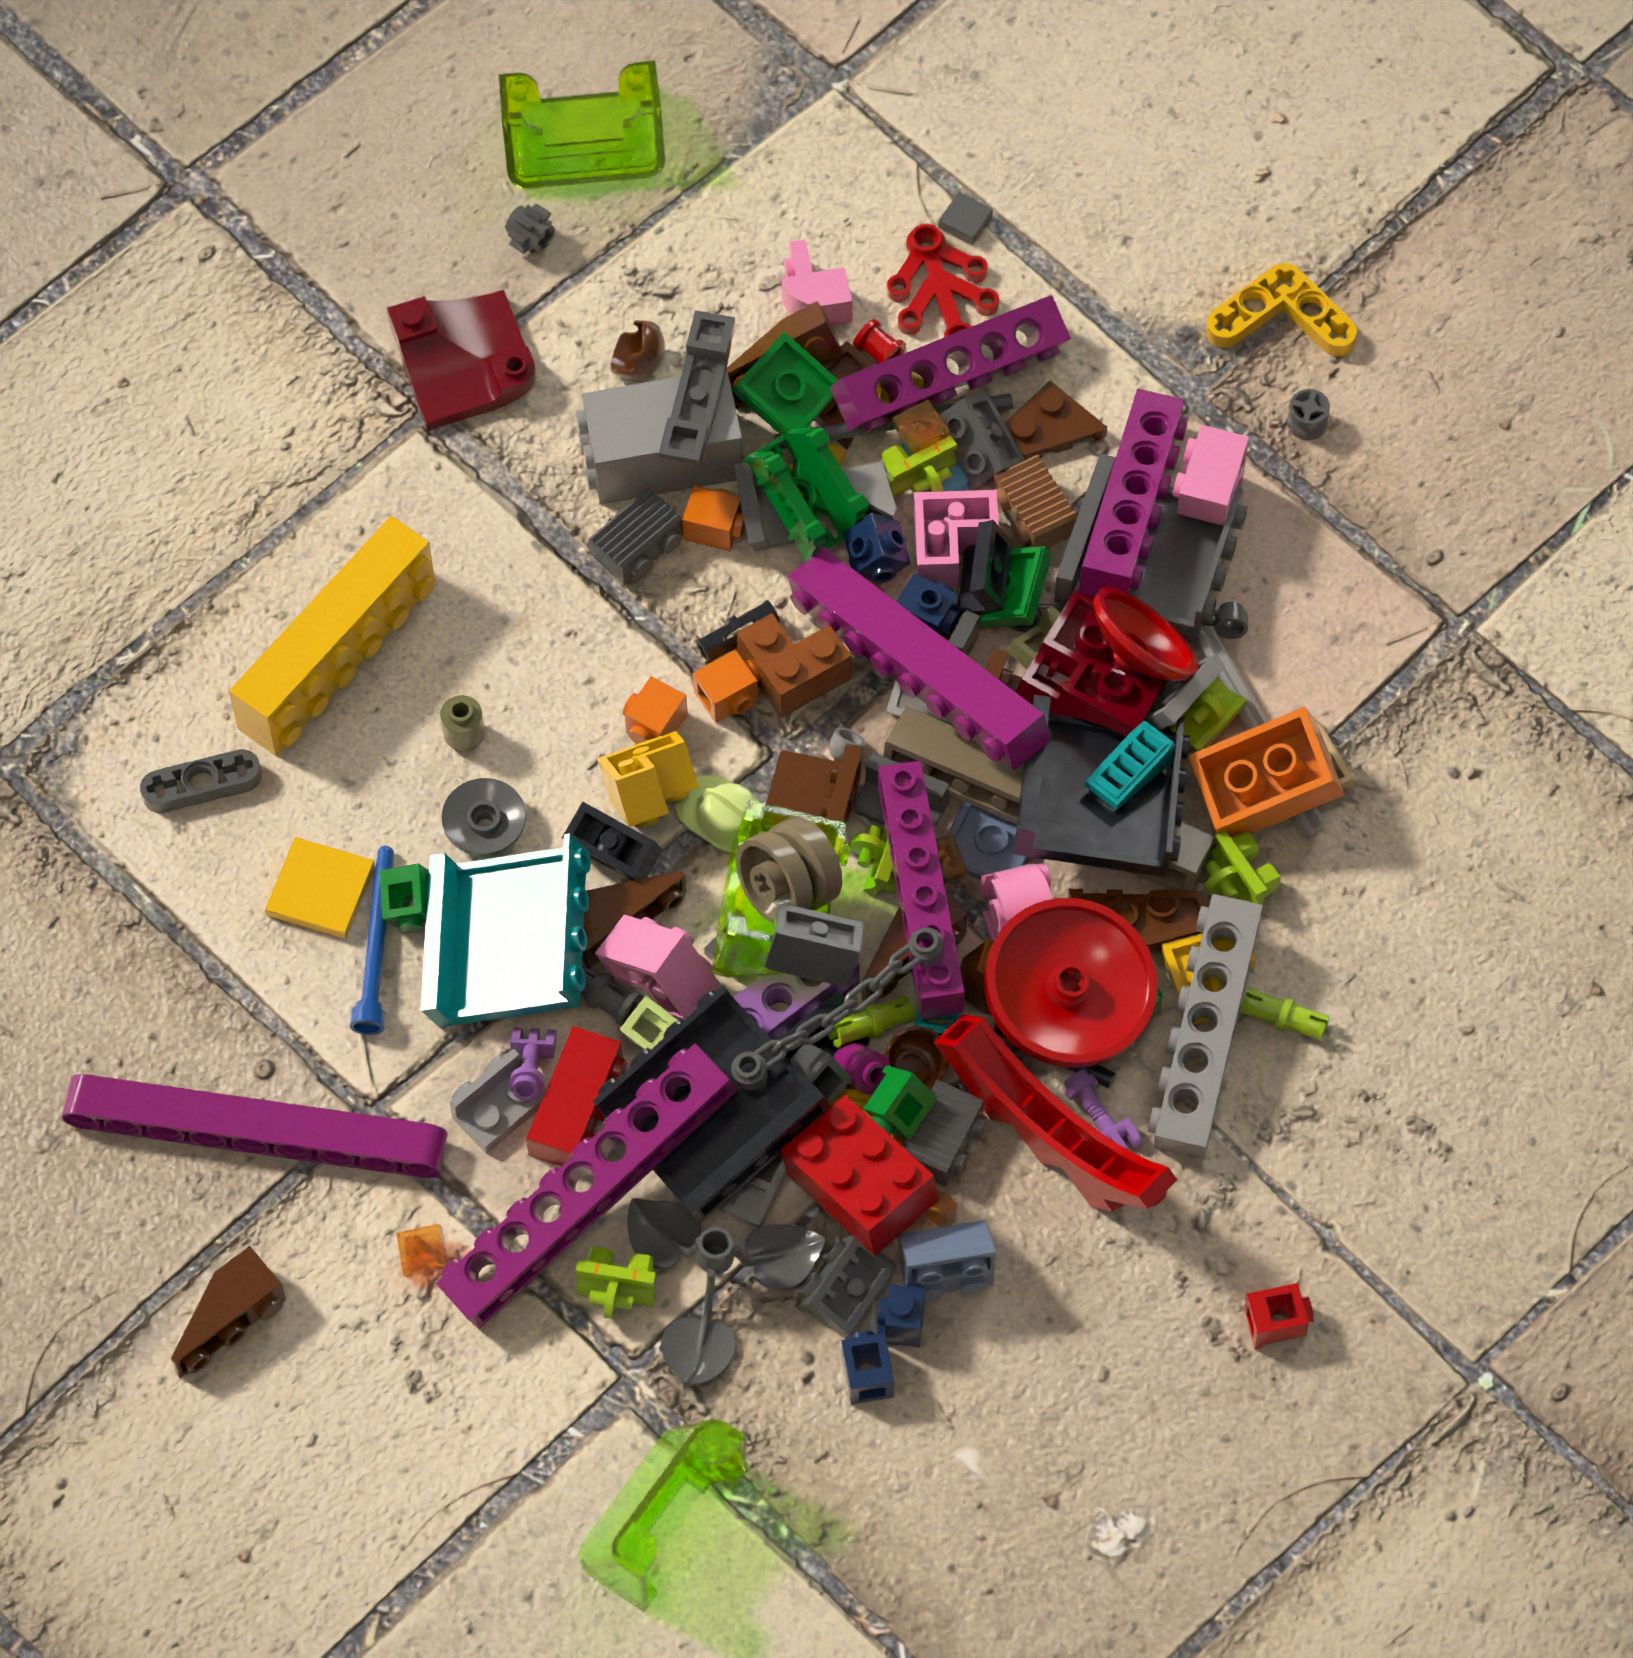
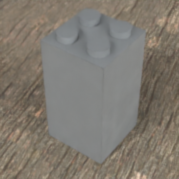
(623, 438)

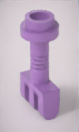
(527, 1080)
(1081, 1086)

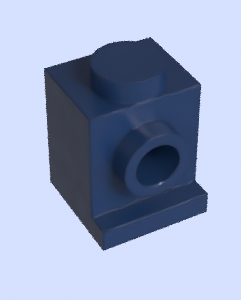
(902, 1315)
(869, 1384)

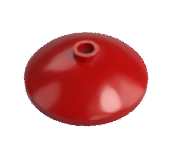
(1142, 637)

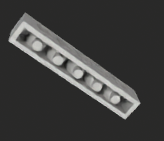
(1191, 1131)

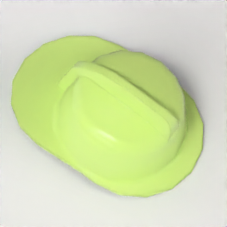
(714, 810)

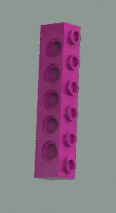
(1037, 321)
(1133, 493)
(920, 884)

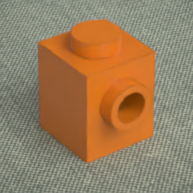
(713, 518)
(727, 686)
(654, 711)

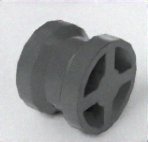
(1303, 406)

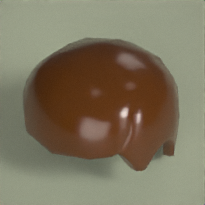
(638, 352)
(916, 1053)

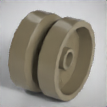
(789, 867)

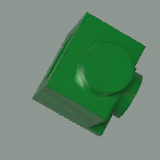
(397, 889)
(900, 1102)

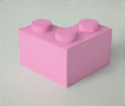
(1211, 474)
(947, 525)
(658, 962)

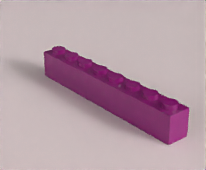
(919, 659)

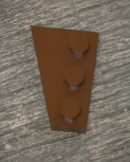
(1156, 916)

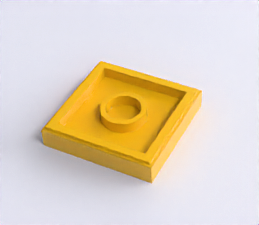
(320, 888)

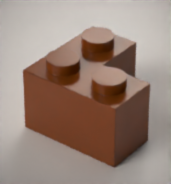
(794, 672)

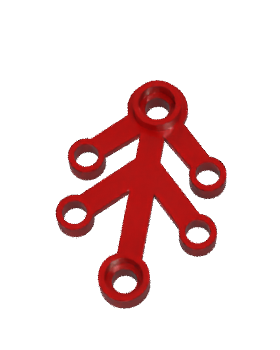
(939, 282)

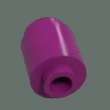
(863, 1066)

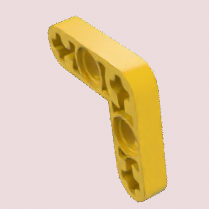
(1287, 300)

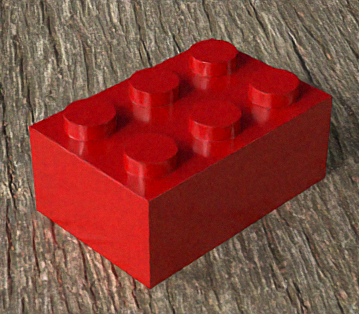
(860, 1175)

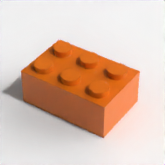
(1266, 774)

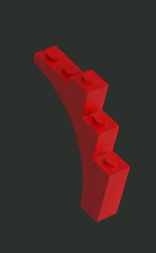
(1056, 1135)

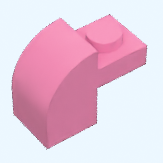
(805, 287)

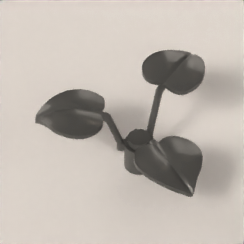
(667, 1230)

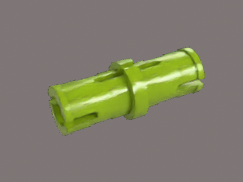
(1284, 1014)
(873, 1021)

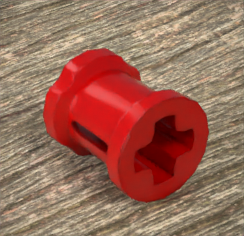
(877, 342)

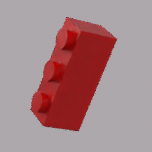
(567, 1106)

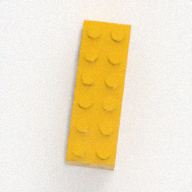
(333, 636)

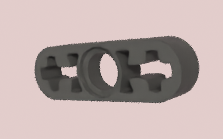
(209, 765)

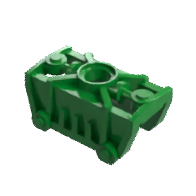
(820, 481)

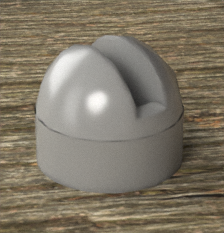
(842, 737)

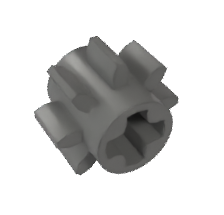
(530, 228)

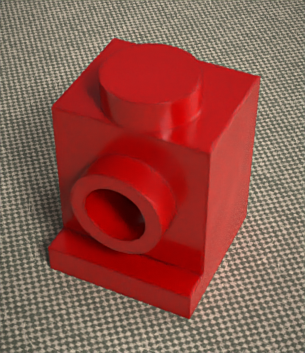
(1281, 1300)

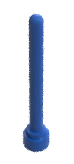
(368, 1015)

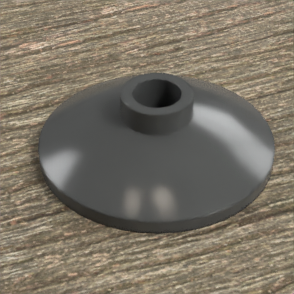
(479, 801)

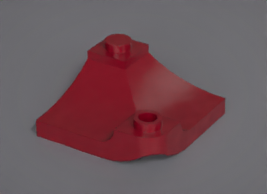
(461, 355)
(1084, 677)

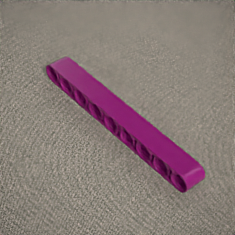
(255, 1126)

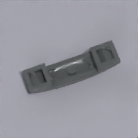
(699, 388)

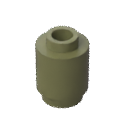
(462, 723)

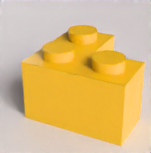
(648, 776)

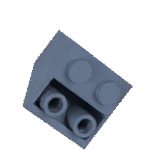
(948, 1259)

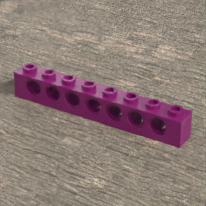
(581, 1210)

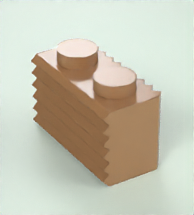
(1034, 504)

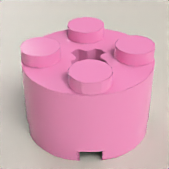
(1012, 892)

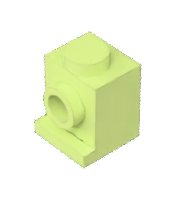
(647, 1024)

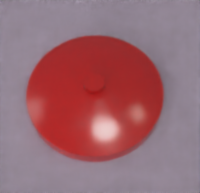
(1070, 982)

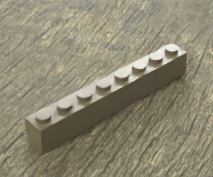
(997, 788)

